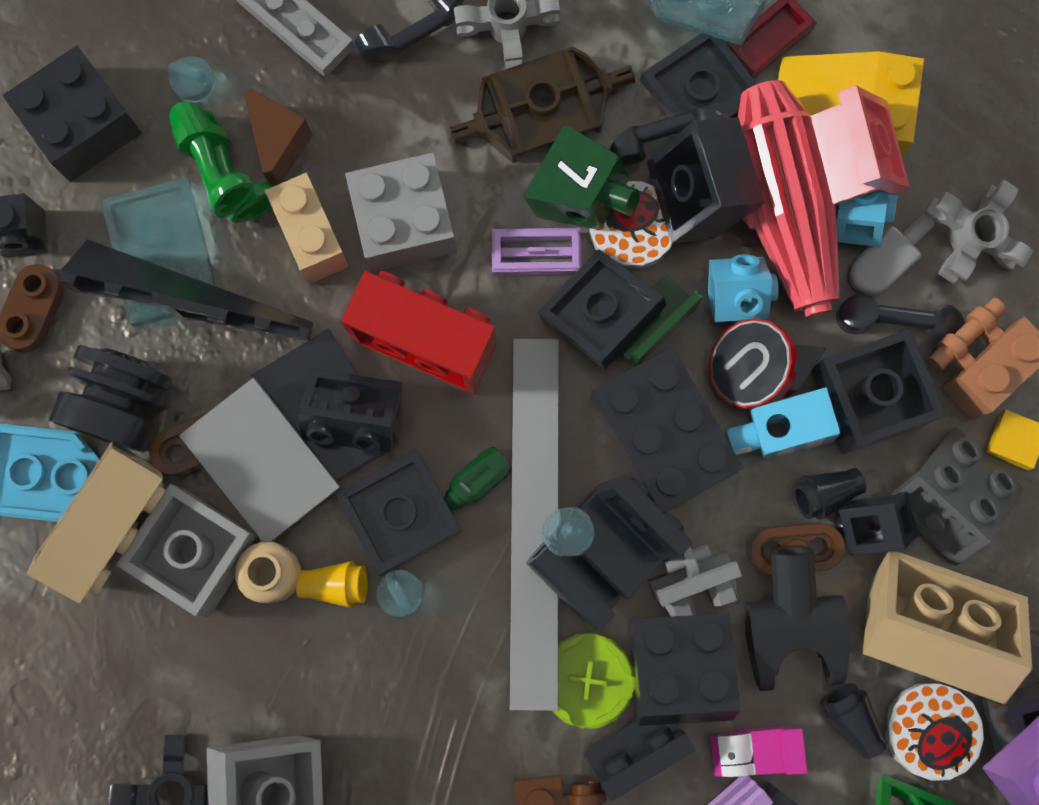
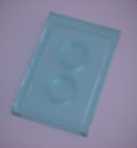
(160, 228)

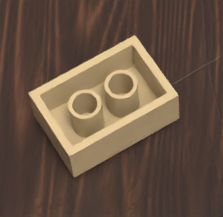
(98, 524)
(948, 627)

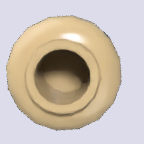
(267, 572)

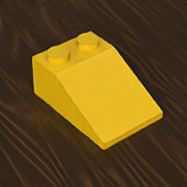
(888, 75)

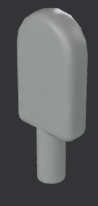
(882, 266)

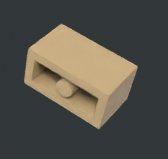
(307, 228)

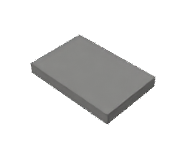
(260, 461)

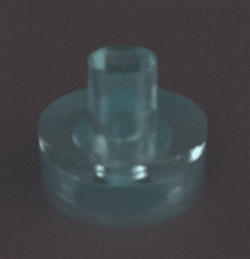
(559, 536)

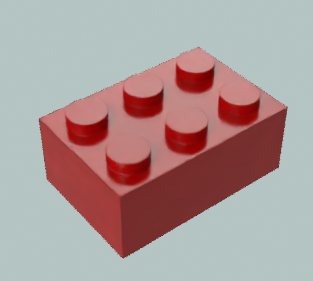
(420, 330)

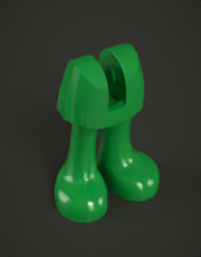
(205, 140)

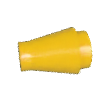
(335, 584)

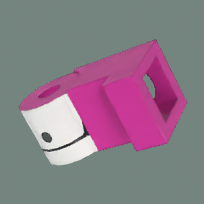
(759, 751)

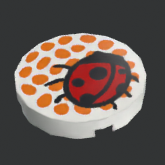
(638, 238)
(934, 731)

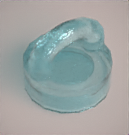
(191, 79)
(400, 593)

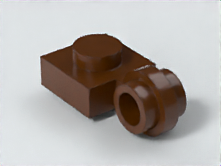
(549, 791)

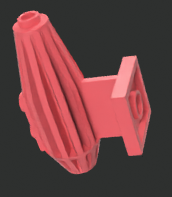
(805, 171)

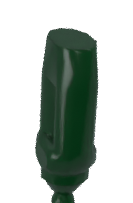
(477, 479)

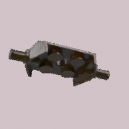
(517, 125)

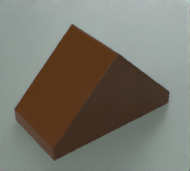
(277, 134)

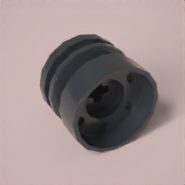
(110, 398)

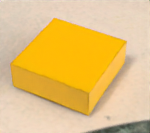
(1015, 440)

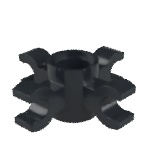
(172, 770)

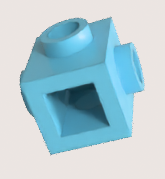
(863, 218)
(741, 288)

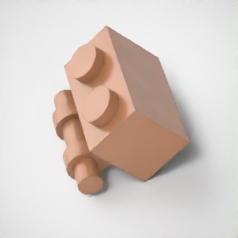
(996, 369)

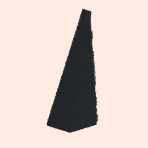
(124, 277)

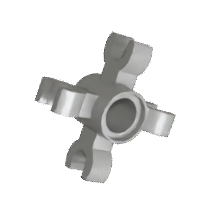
(475, 19)
(994, 230)

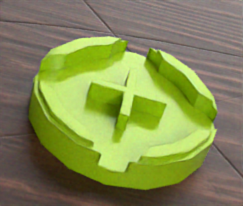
(592, 681)

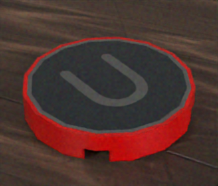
(753, 364)

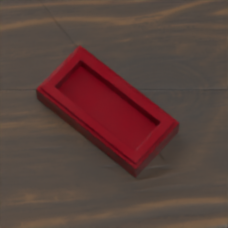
(773, 35)

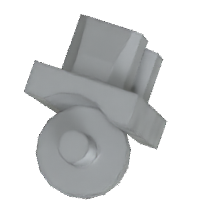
(692, 574)

